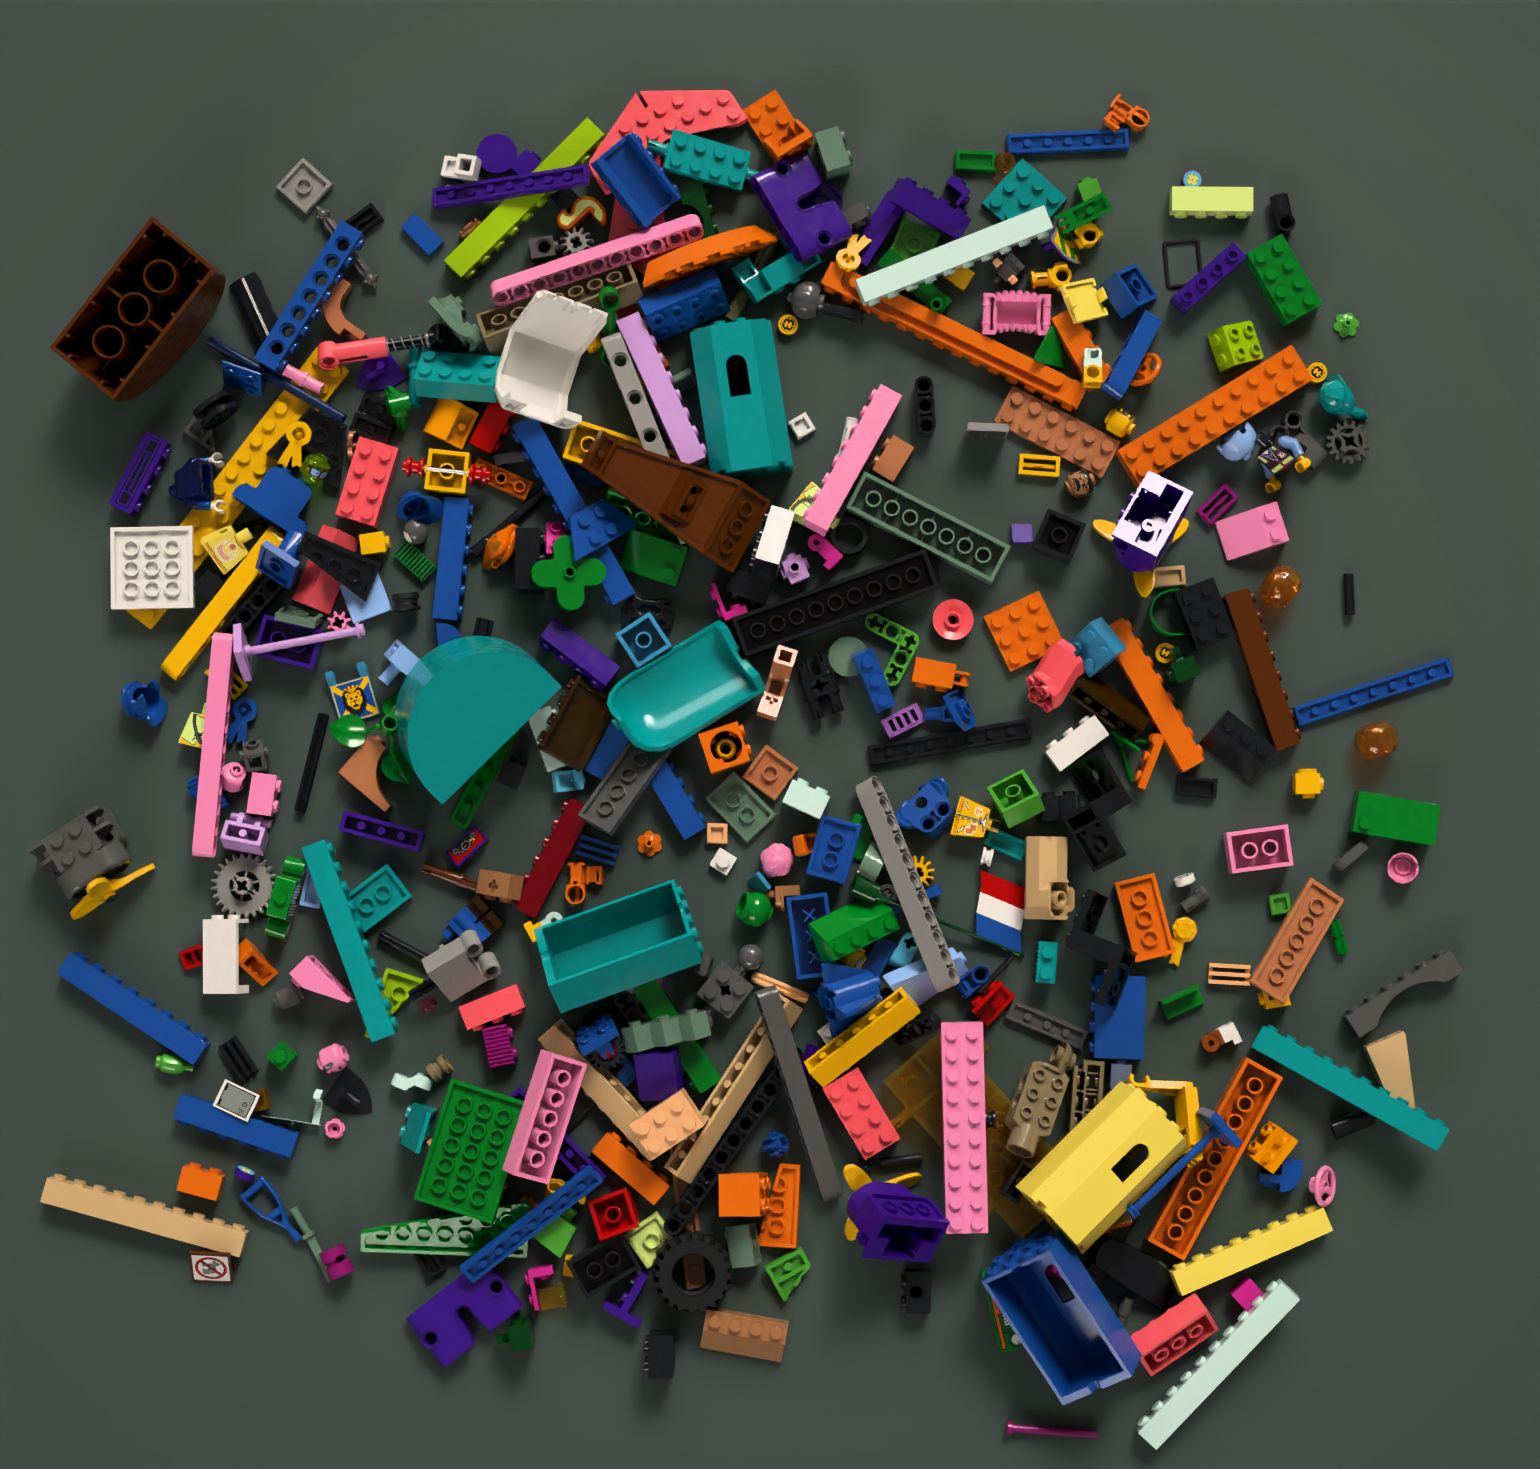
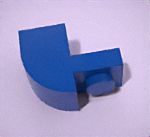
(1287, 1178)

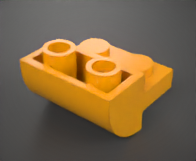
(451, 422)
(1271, 1147)

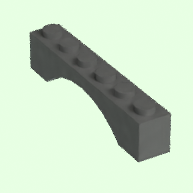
(1367, 1015)

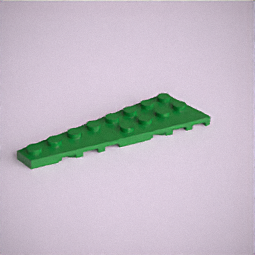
(444, 1234)

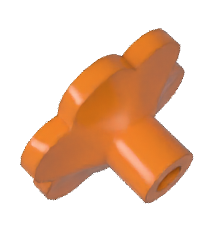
(655, 840)

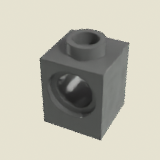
(536, 243)

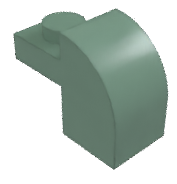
(870, 864)

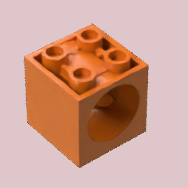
(709, 738)
(744, 1194)

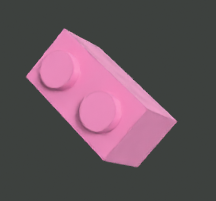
(263, 794)

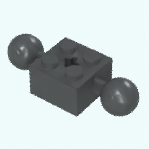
(749, 958)

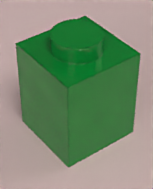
(282, 1055)

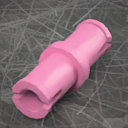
(303, 379)

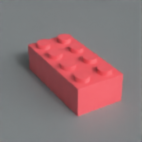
(368, 482)
(861, 1113)
(1174, 1334)

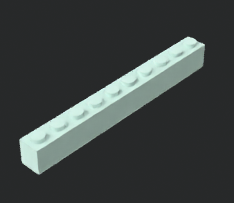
(953, 255)
(1217, 1364)

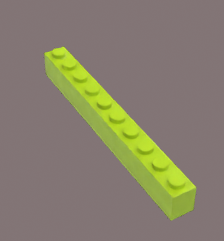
(513, 211)

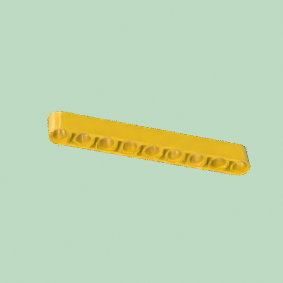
(218, 610)

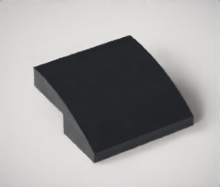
(373, 419)

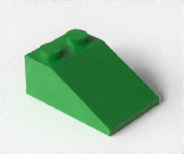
(654, 557)

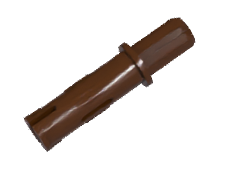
(449, 876)

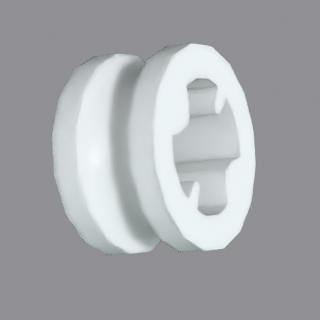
(986, 856)

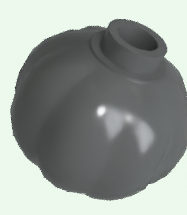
(806, 300)

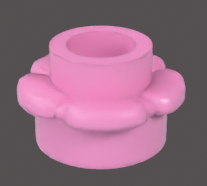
(334, 1123)

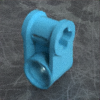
(902, 954)

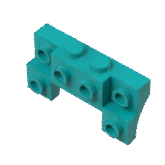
(773, 276)

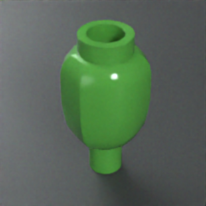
(172, 1064)

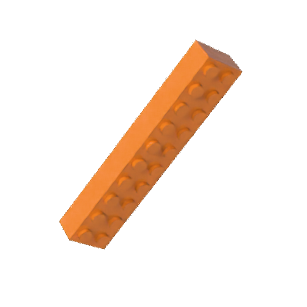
(1214, 415)
(1201, 1185)

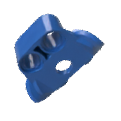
(912, 817)

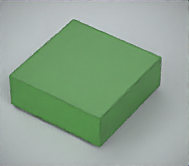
(1279, 903)

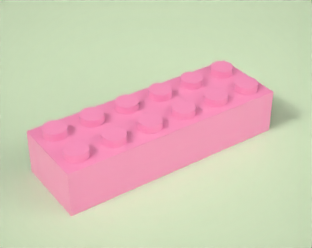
(544, 1117)

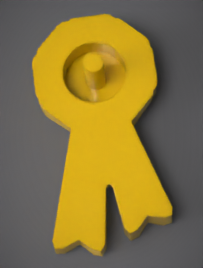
(849, 258)
(298, 434)
(1183, 930)

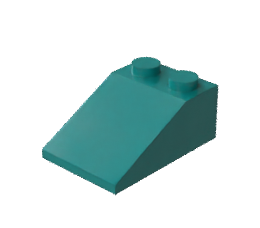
(418, 1127)

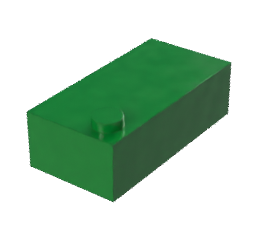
(1394, 818)

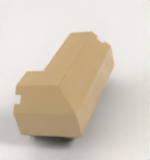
(1046, 879)

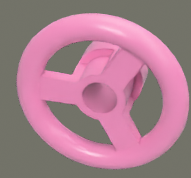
(1320, 1184)

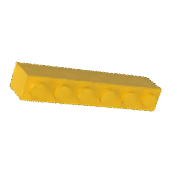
(862, 1037)

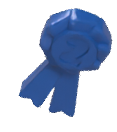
(244, 711)

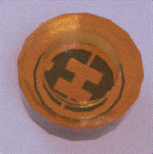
(1004, 162)

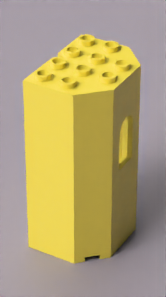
(1075, 1179)

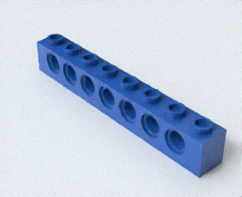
(343, 234)

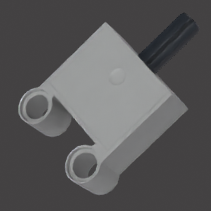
(455, 970)

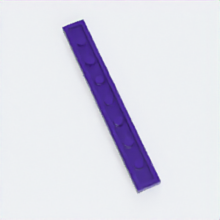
(511, 186)

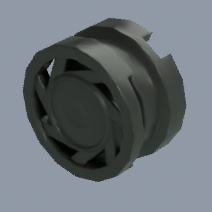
(405, 602)

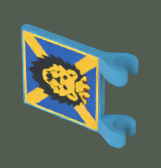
(354, 695)

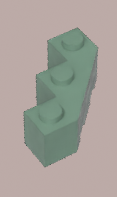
(666, 1030)

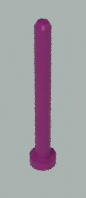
(1046, 1430)

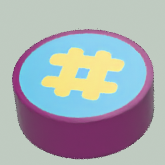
(1192, 178)

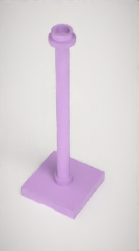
(244, 652)

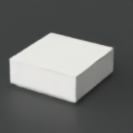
(801, 426)

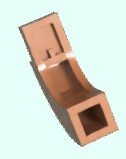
(334, 312)
(777, 682)

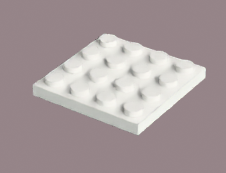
(152, 567)

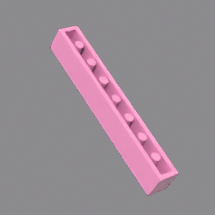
(852, 460)

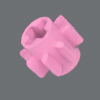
(345, 625)

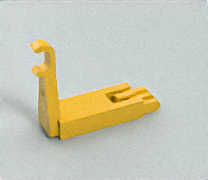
(1185, 1104)

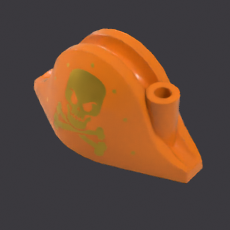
(500, 548)

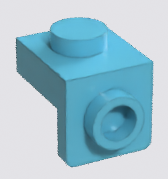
(568, 781)

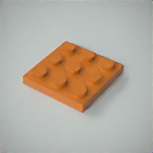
(1023, 630)

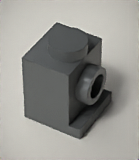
(857, 215)

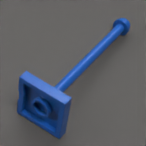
(1217, 1128)

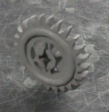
(229, 873)

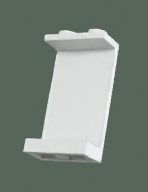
(222, 955)

